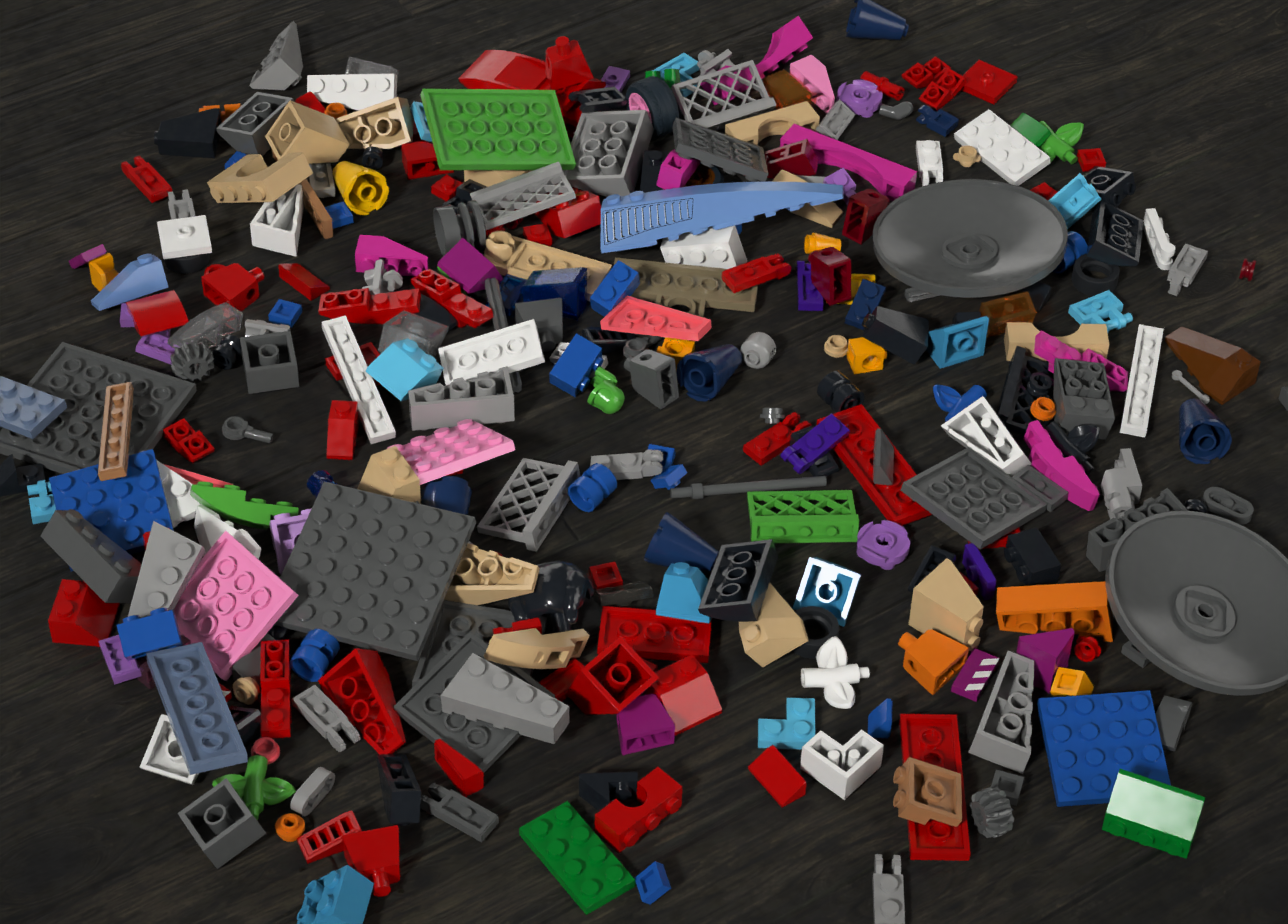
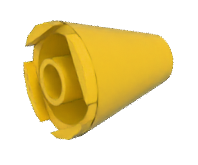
(360, 187)

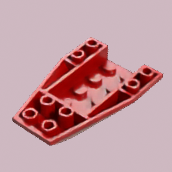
(518, 72)

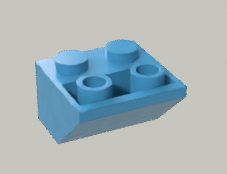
(336, 898)

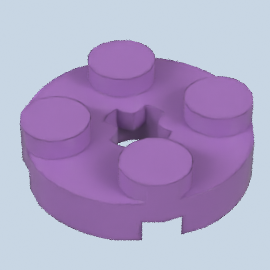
(863, 106)
(883, 555)

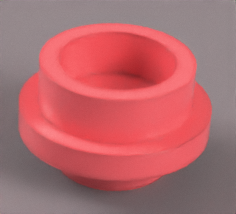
(267, 748)

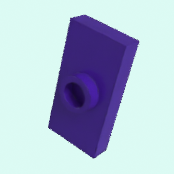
(979, 571)

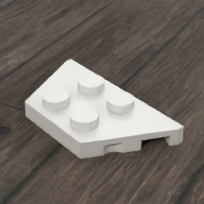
(177, 492)

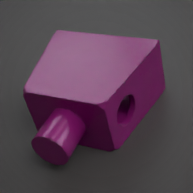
(644, 725)

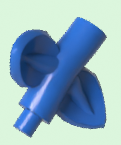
(952, 402)

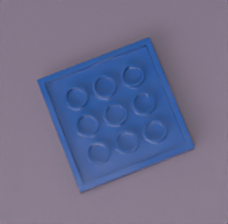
(118, 506)
(1094, 738)

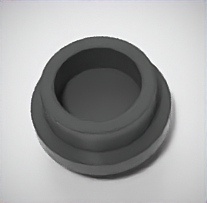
(772, 415)

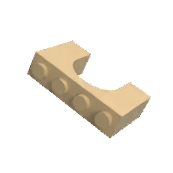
(255, 182)

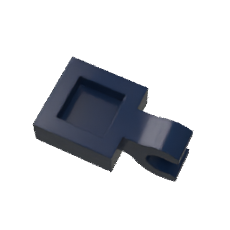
(938, 121)

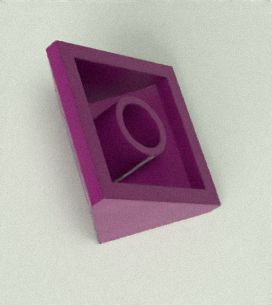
(468, 267)
(1049, 652)

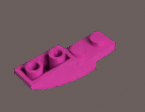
(1050, 347)
(1063, 471)

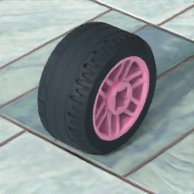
(659, 102)

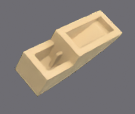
(824, 214)

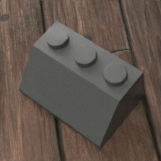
(251, 122)

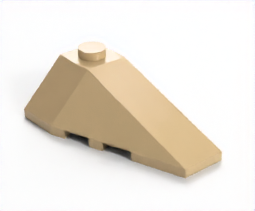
(379, 126)
(489, 577)
(774, 632)

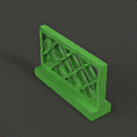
(805, 526)

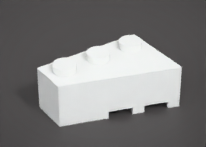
(279, 223)
(709, 249)
(988, 436)

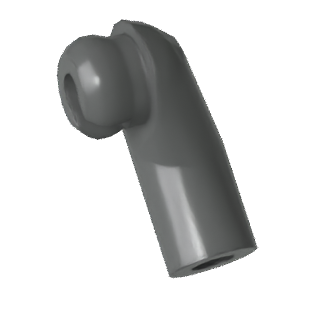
(897, 112)

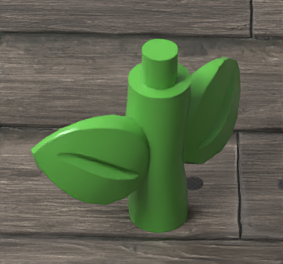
(1061, 141)
(256, 789)

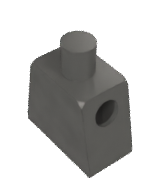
(547, 318)
(654, 377)

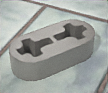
(312, 791)

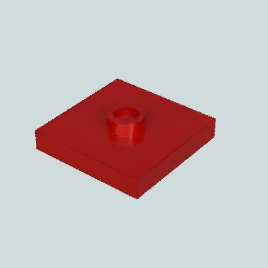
(988, 81)

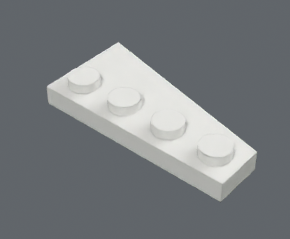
(353, 90)

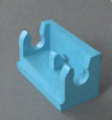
(1075, 199)

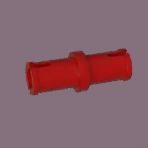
(887, 88)

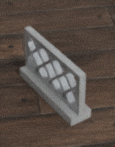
(717, 121)
(525, 187)
(548, 506)

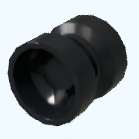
(227, 352)

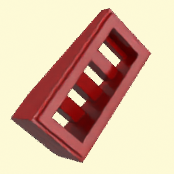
(461, 771)
(338, 826)

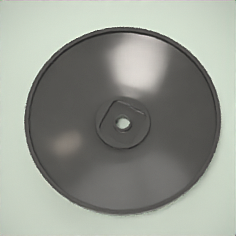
(970, 238)
(1195, 563)

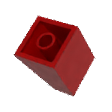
(611, 680)

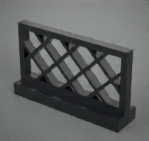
(1008, 404)

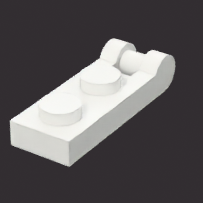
(1158, 239)

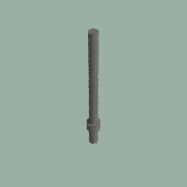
(697, 491)

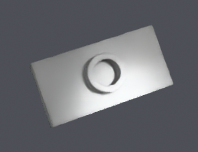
(835, 120)

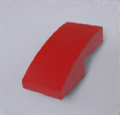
(923, 75)
(942, 91)
(186, 441)

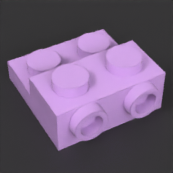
(285, 534)

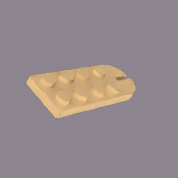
(522, 257)

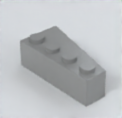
(480, 399)
(1006, 721)

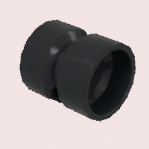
(839, 392)

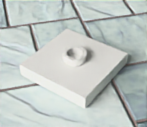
(184, 237)

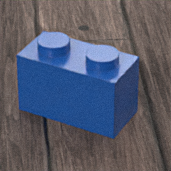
(614, 288)
(576, 365)
(149, 633)

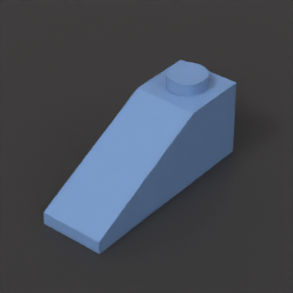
(134, 281)

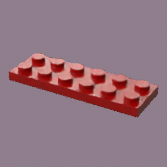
(858, 454)
(936, 742)

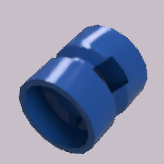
(1075, 248)
(592, 487)
(314, 655)

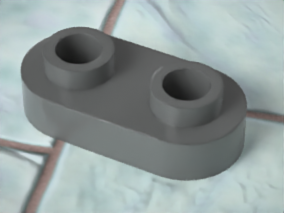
(1228, 505)

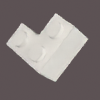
(839, 766)

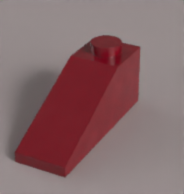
(794, 158)

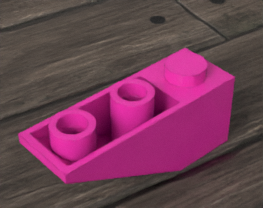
(676, 171)
(395, 256)

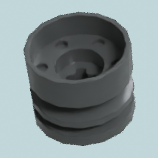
(465, 224)

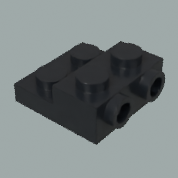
(1111, 184)

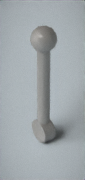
(1177, 375)

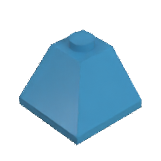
(958, 342)
(827, 587)
(682, 593)

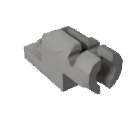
(1121, 485)

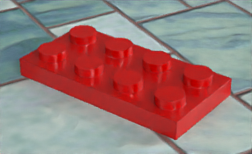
(654, 635)

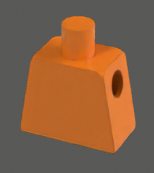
(932, 658)

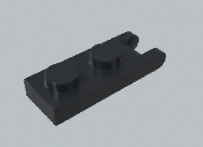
(599, 99)

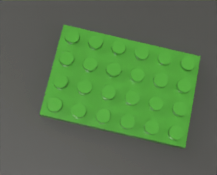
(496, 129)

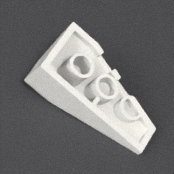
(210, 528)

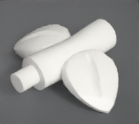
(834, 674)

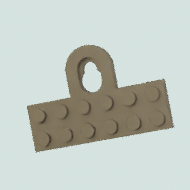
(688, 286)

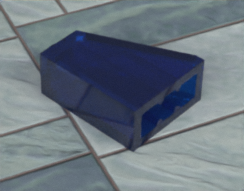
(559, 283)

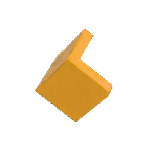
(102, 271)
(1071, 683)

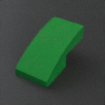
(1031, 129)

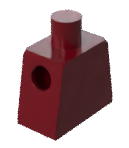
(862, 214)
(831, 274)

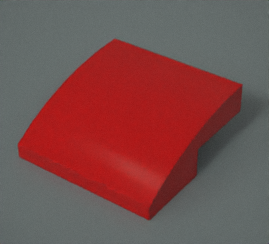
(157, 313)

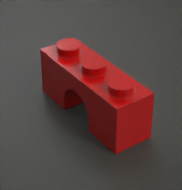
(624, 825)

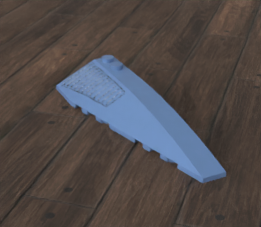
(649, 216)

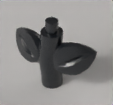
(1079, 440)

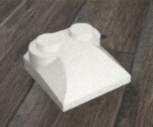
(164, 754)

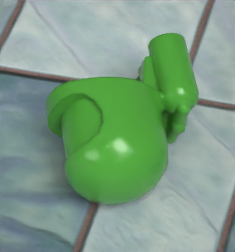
(606, 394)

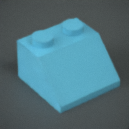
(404, 368)

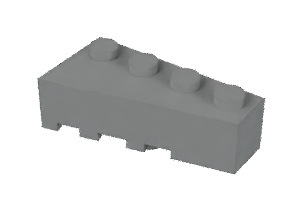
(164, 570)
(504, 700)

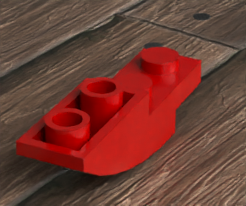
(449, 296)
(365, 308)
(275, 689)

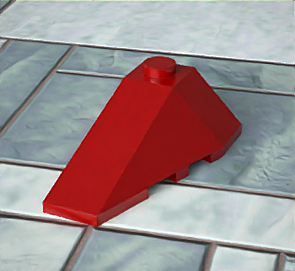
(365, 695)

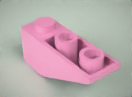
(815, 79)

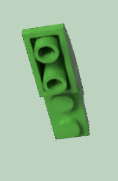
(231, 505)

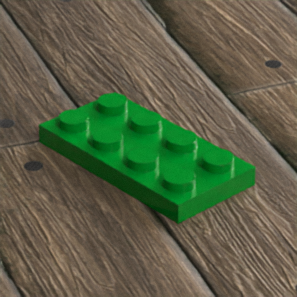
(577, 857)

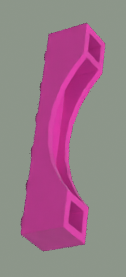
(784, 41)
(886, 176)

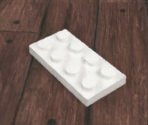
(1002, 148)
(511, 347)

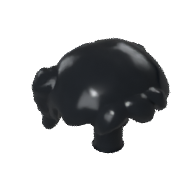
(557, 593)

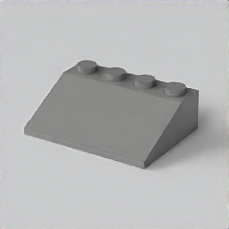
(609, 151)

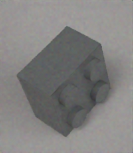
(269, 362)
(221, 823)

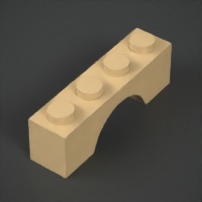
(773, 123)
(1087, 336)

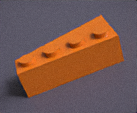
(1056, 608)

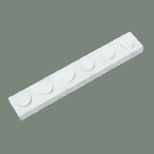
(357, 380)
(1141, 381)

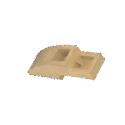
(536, 651)

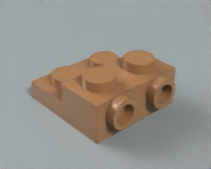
(928, 793)

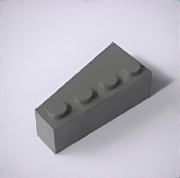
(93, 556)

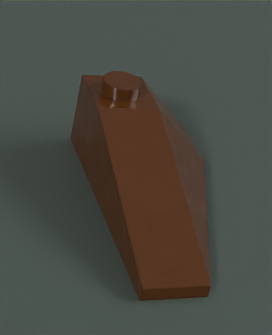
(1217, 365)

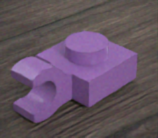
(841, 177)

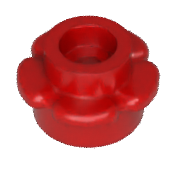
(1084, 653)

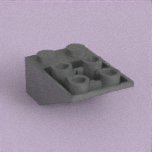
(1082, 395)

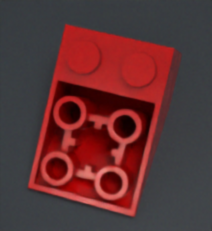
(572, 216)

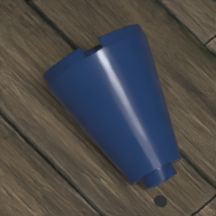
(874, 21)
(707, 370)
(1202, 433)
(449, 494)
(678, 543)

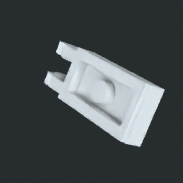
(929, 161)

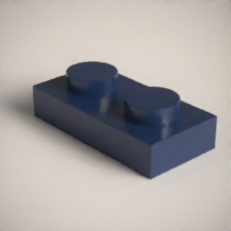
(865, 301)

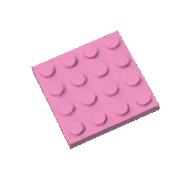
(453, 449)
(231, 603)

